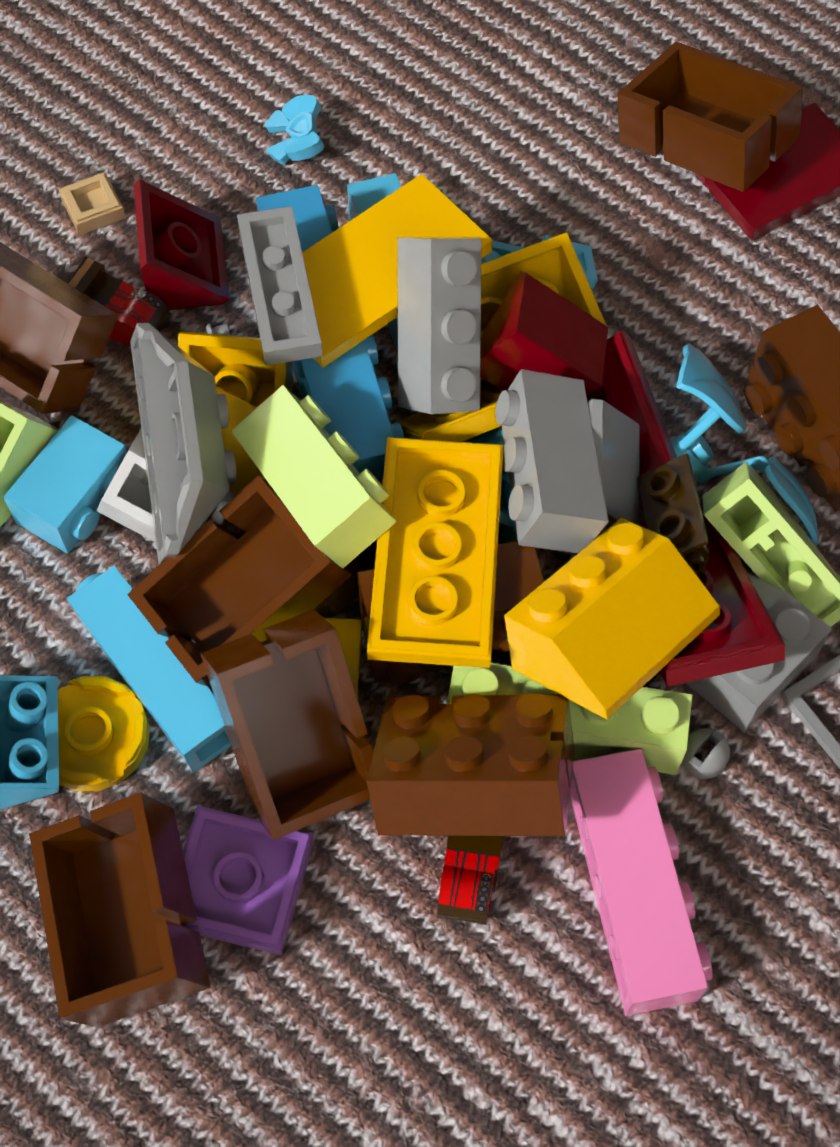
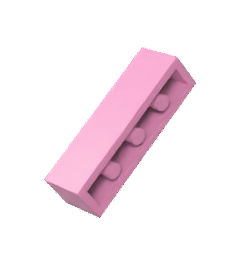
(637, 884)

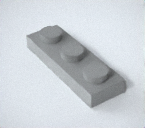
(279, 286)

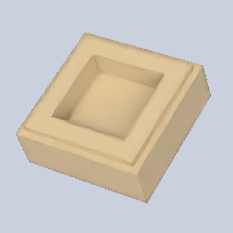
(92, 203)

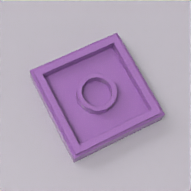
(244, 879)

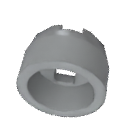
(715, 761)

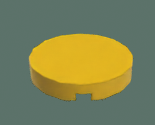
(99, 733)

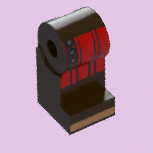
(120, 297)
(469, 877)

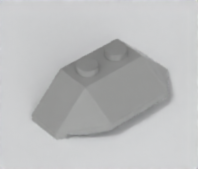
(181, 438)

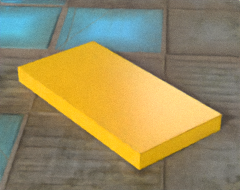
(357, 265)
(440, 556)

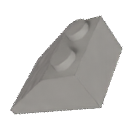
(750, 692)

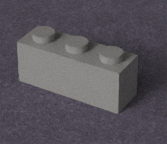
(439, 324)
(551, 462)

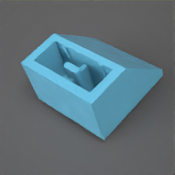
(28, 738)

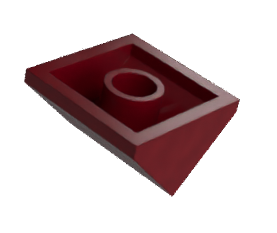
(179, 250)
(543, 335)

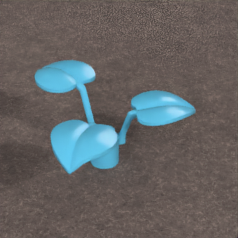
(704, 381)

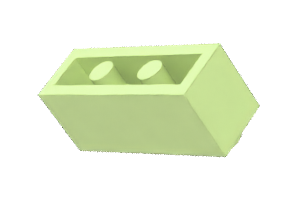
(315, 475)

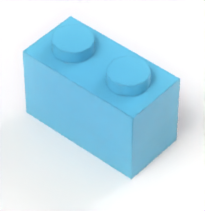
(66, 484)

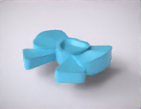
(299, 122)

